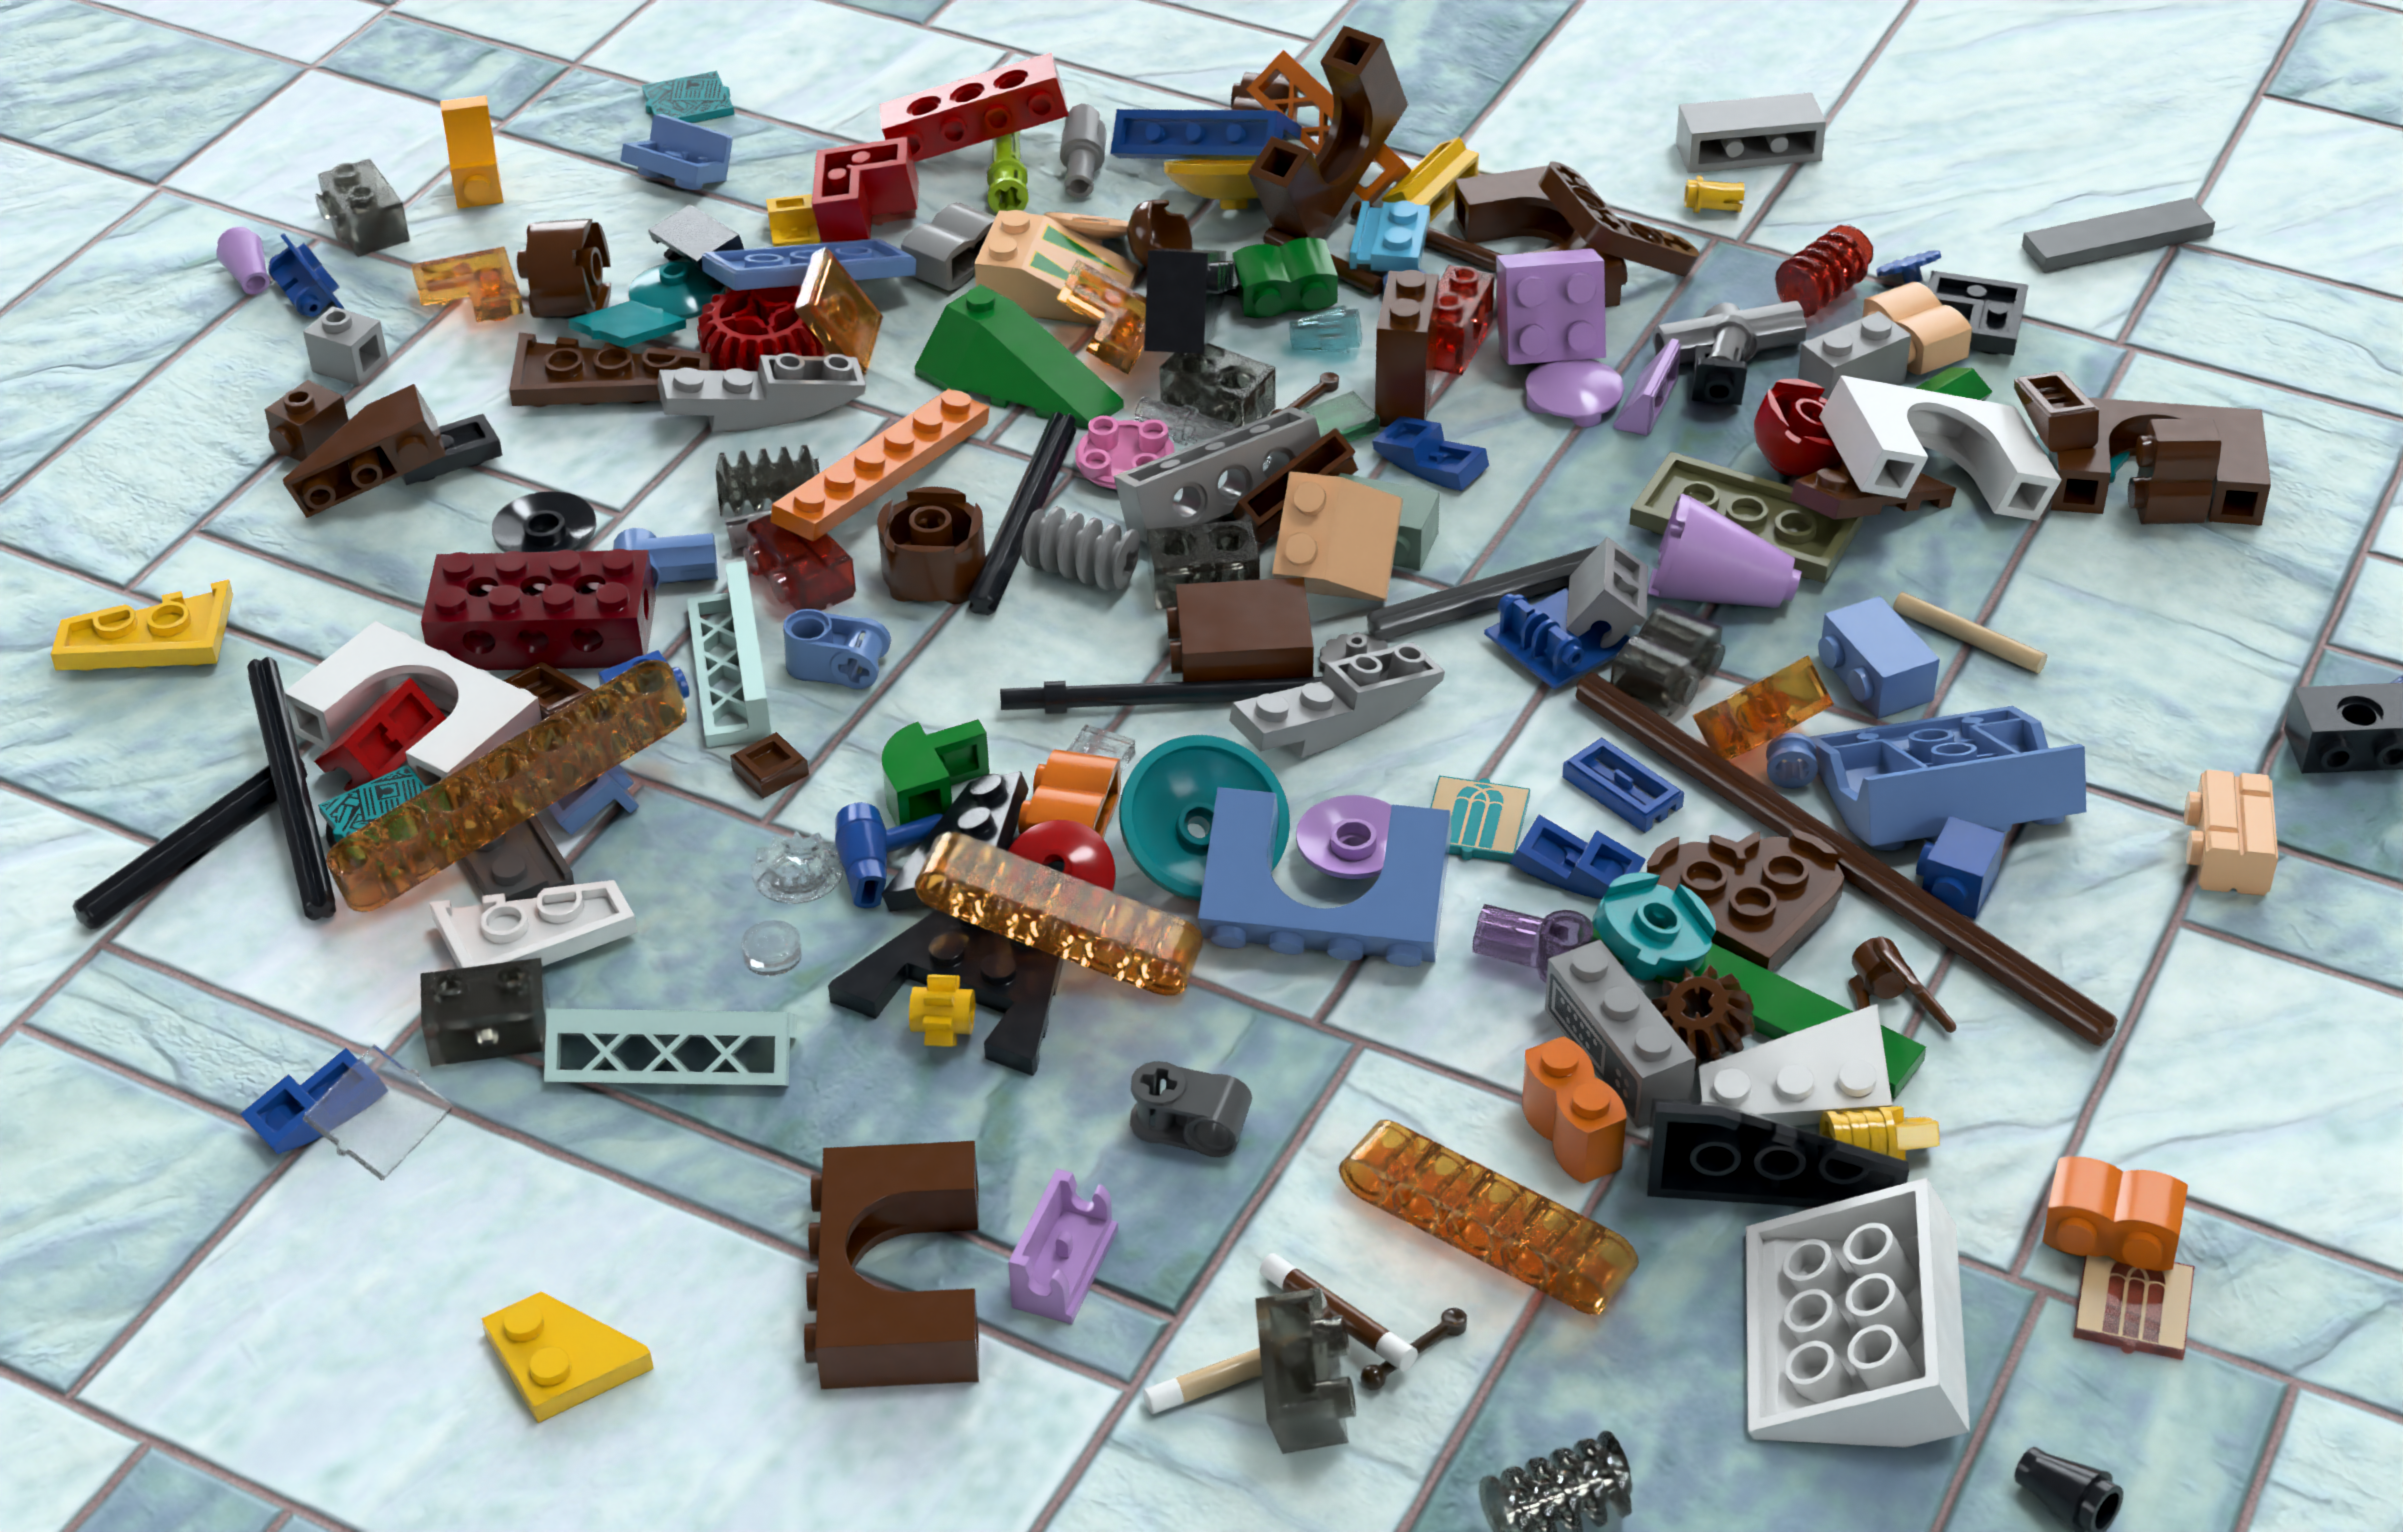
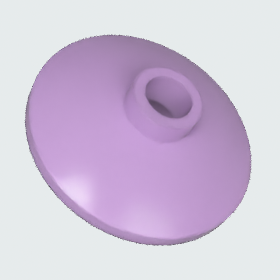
(1345, 836)

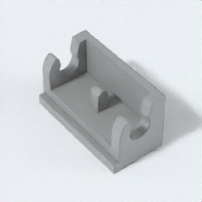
(1608, 588)

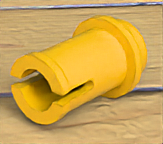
(1713, 195)

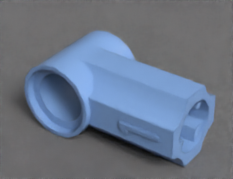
(673, 557)

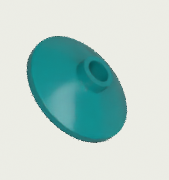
(674, 288)

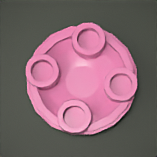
(1120, 446)

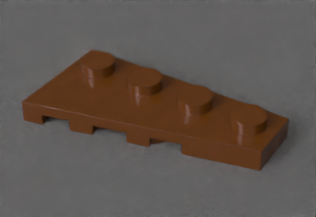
(588, 376)

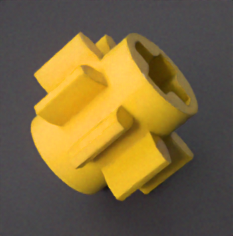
(942, 1010)

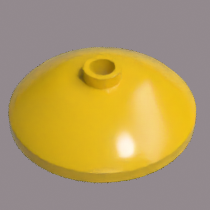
(1215, 180)

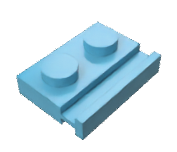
(1390, 236)

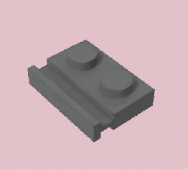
(519, 863)

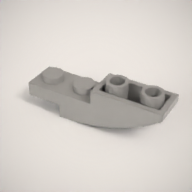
(778, 394)
(1348, 702)

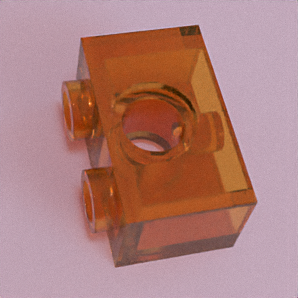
(1763, 709)

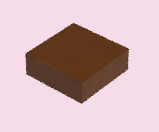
(769, 765)

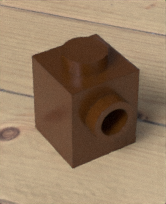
(305, 419)

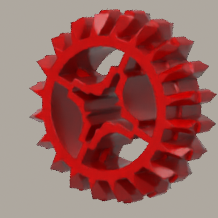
(753, 324)

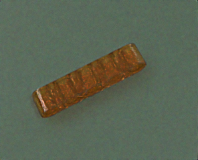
(1059, 914)
(1489, 1216)

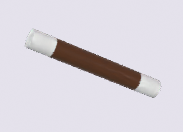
(1357, 1323)

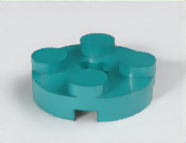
(1628, 923)

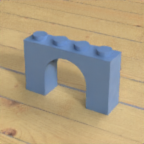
(1391, 920)

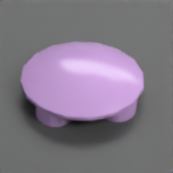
(1574, 390)

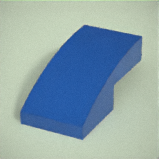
(1422, 451)
(1571, 862)
(280, 1111)

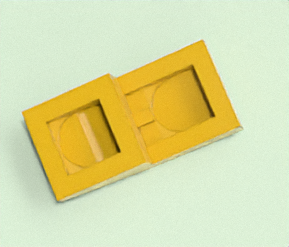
(792, 221)

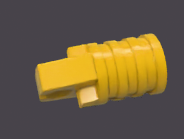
(1881, 1130)

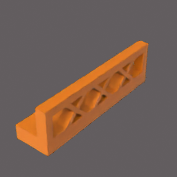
(1318, 96)

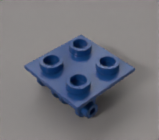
(1543, 644)

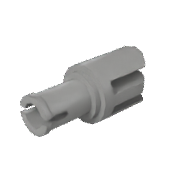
(1082, 149)

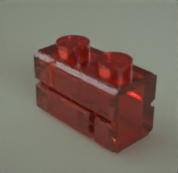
(798, 568)

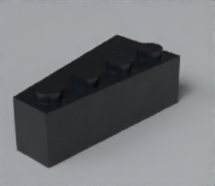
(1184, 298)

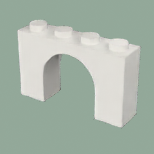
(1885, 425)
(380, 658)

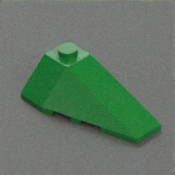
(1003, 353)

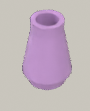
(244, 258)

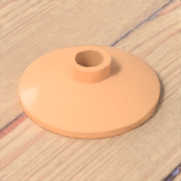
(1090, 226)

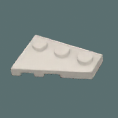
(545, 927)
(1806, 1072)

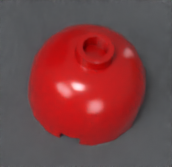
(1791, 430)

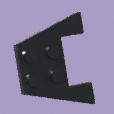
(998, 968)

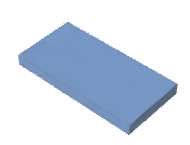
(788, 264)

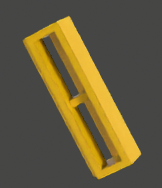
(1434, 177)

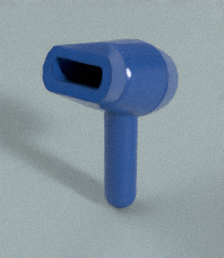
(865, 844)

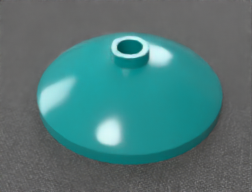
(1179, 788)

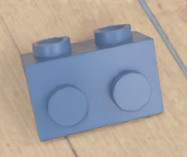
(681, 152)

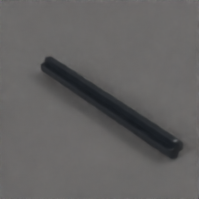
(1029, 497)
(291, 789)

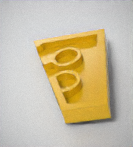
(161, 635)

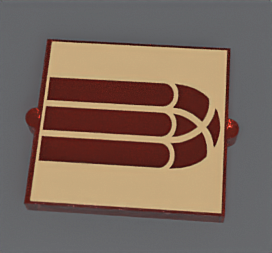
(2134, 1306)

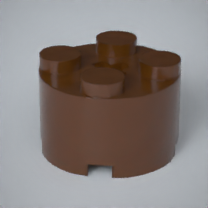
(565, 267)
(931, 545)

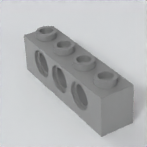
(1149, 489)

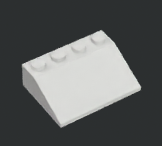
(1857, 1322)

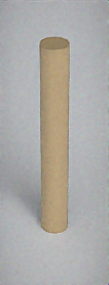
(1970, 632)

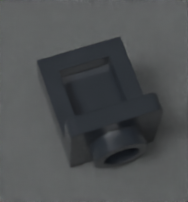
(1718, 378)

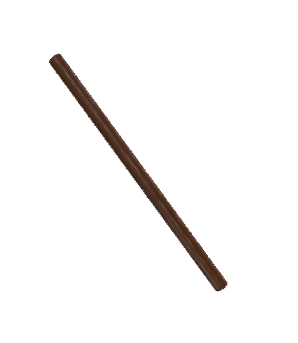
(1857, 865)

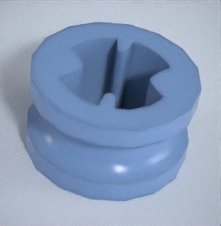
(1792, 772)

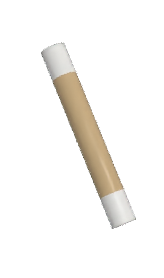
(1203, 1381)

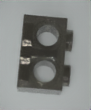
(1219, 385)
(1200, 556)

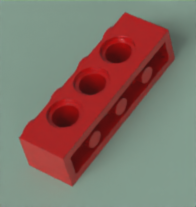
(977, 108)

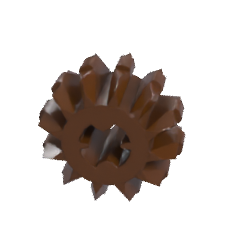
(1707, 1013)

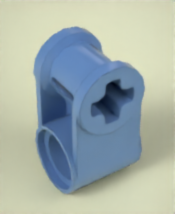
(829, 648)

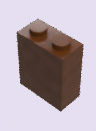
(1406, 346)
(1241, 630)

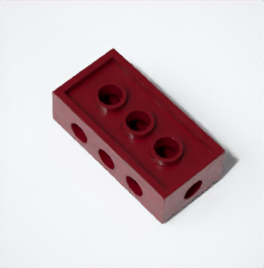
(541, 608)

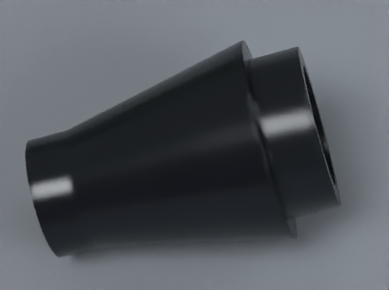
(2073, 1491)

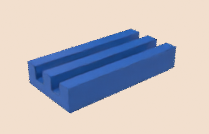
(1616, 788)

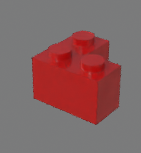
(862, 183)

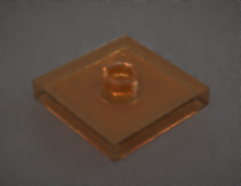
(838, 309)

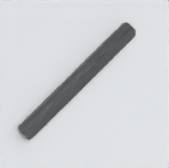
(1473, 596)

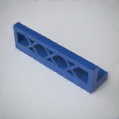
(1198, 133)

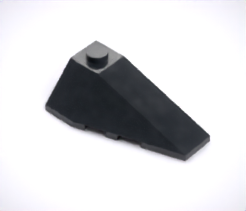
(1744, 1158)

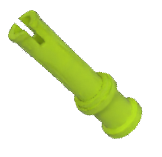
(1007, 175)

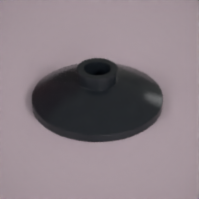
(544, 523)

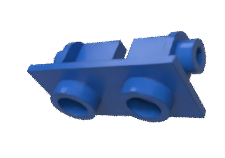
(303, 279)

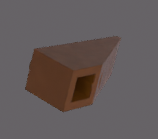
(369, 450)

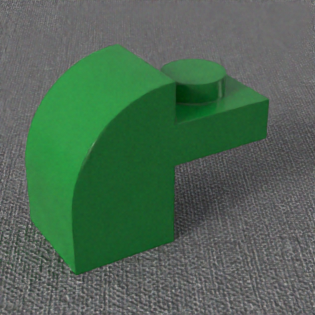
(924, 767)

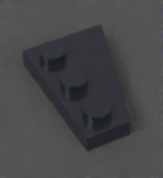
(983, 810)

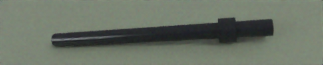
(1057, 697)

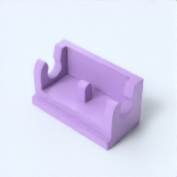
(1061, 1250)

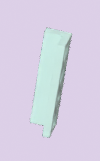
(744, 653)
(668, 1023)

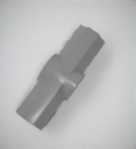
(1770, 325)

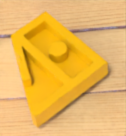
(561, 1353)

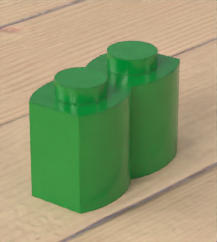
(1285, 277)

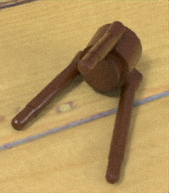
(1886, 975)

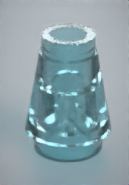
(1328, 331)

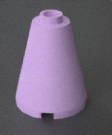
(1719, 561)

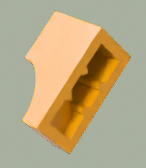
(472, 152)

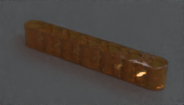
(506, 786)

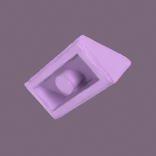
(1650, 392)

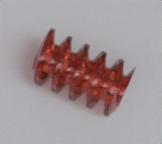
(1825, 269)

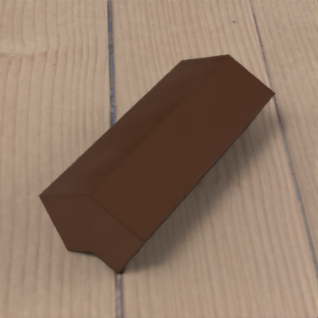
(1265, 503)

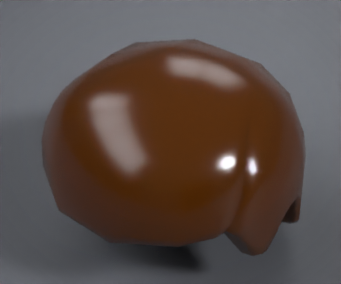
(1156, 228)

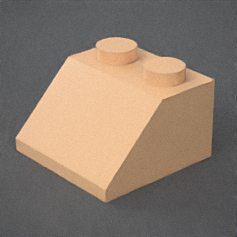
(1337, 536)

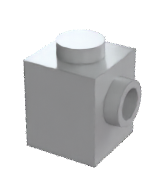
(345, 346)

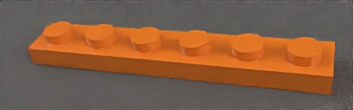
(879, 465)

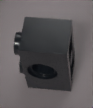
(2346, 727)

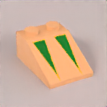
(1031, 257)

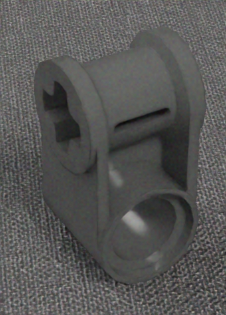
(1193, 1111)

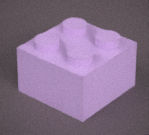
(1551, 306)

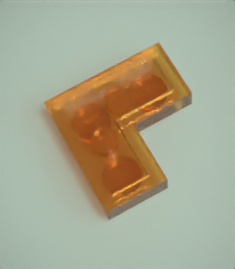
(479, 275)
(1115, 308)

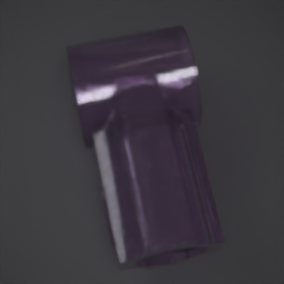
(1529, 938)

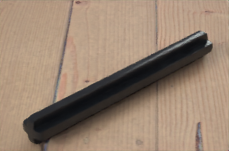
(176, 850)

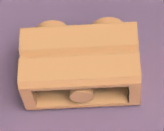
(2233, 832)

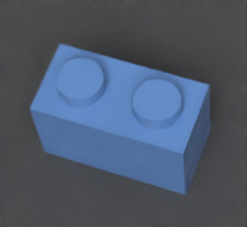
(1878, 657)

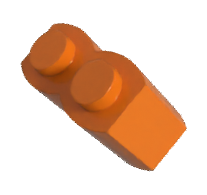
(1073, 789)
(1573, 1109)
(2115, 1213)

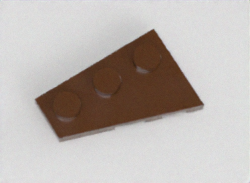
(1838, 496)

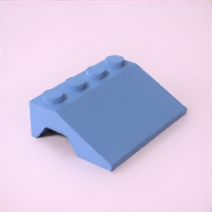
(1972, 766)

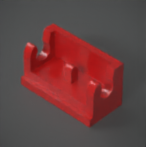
(382, 735)

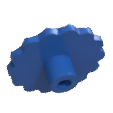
(1909, 266)

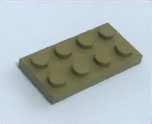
(1752, 503)

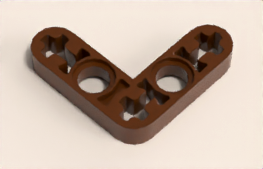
(1610, 233)

